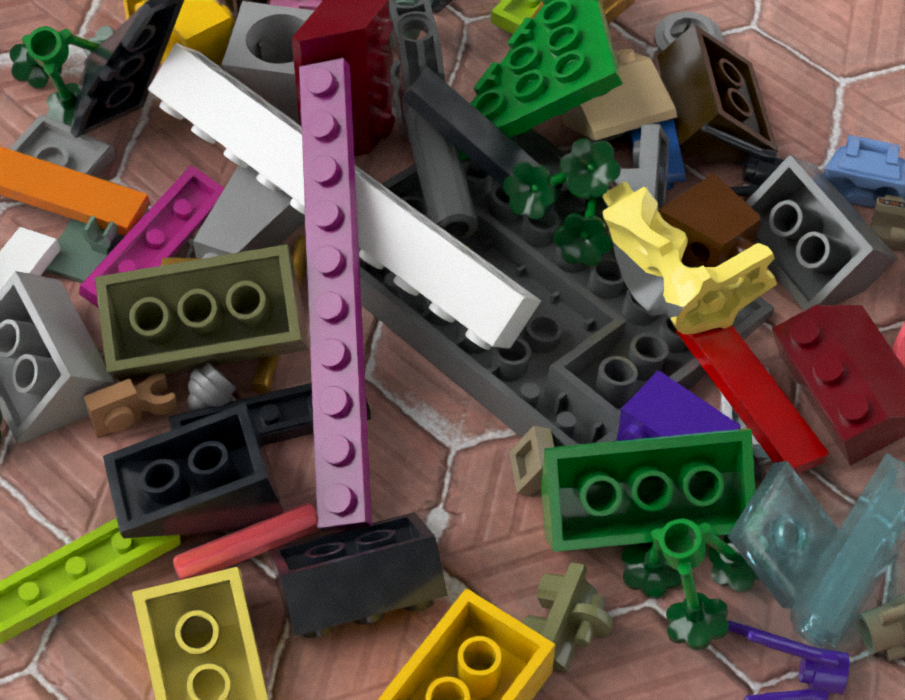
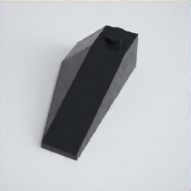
(124, 66)

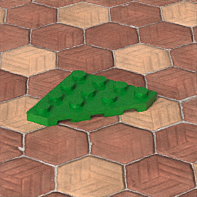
(551, 67)

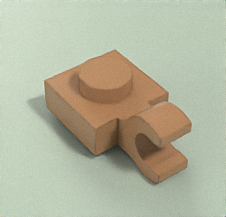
(123, 403)

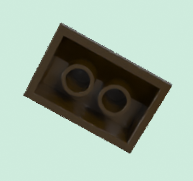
(713, 89)

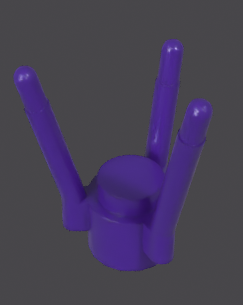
(820, 668)

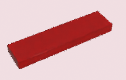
(756, 398)

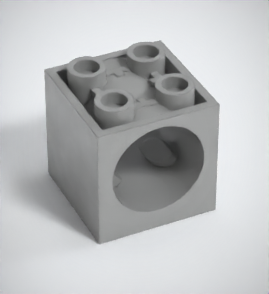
(263, 52)

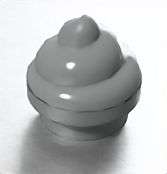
(208, 388)

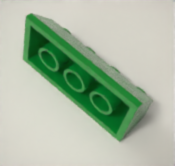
(630, 487)

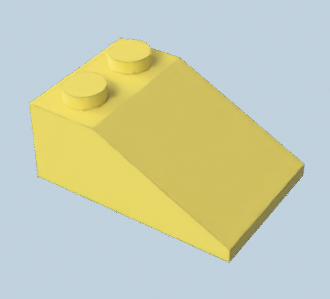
(201, 639)

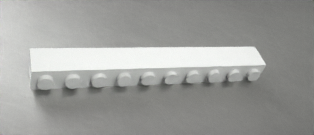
(388, 228)

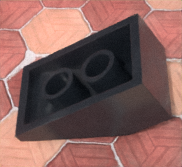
(194, 479)

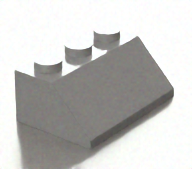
(44, 358)

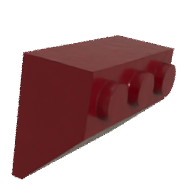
(846, 376)

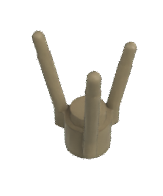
(884, 628)

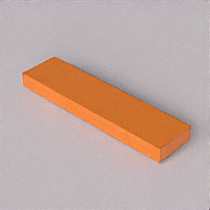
(69, 192)

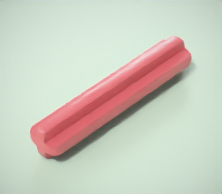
(247, 542)

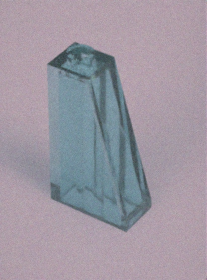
(854, 559)

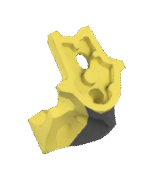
(652, 269)

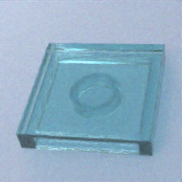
(783, 533)

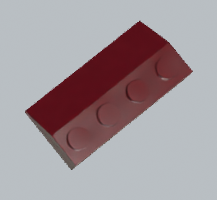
(361, 36)

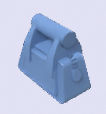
(867, 171)

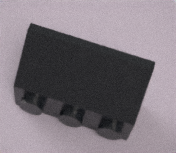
(358, 574)

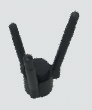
(756, 166)

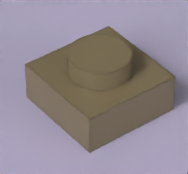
(528, 459)

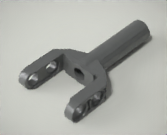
(434, 155)

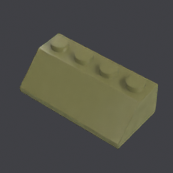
(201, 313)

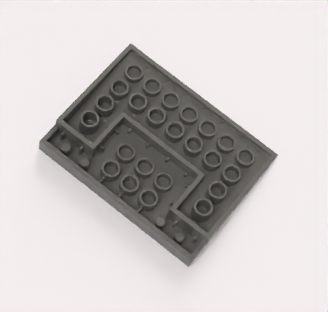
(583, 344)

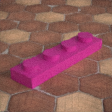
(161, 229)

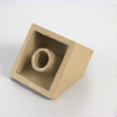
(626, 107)

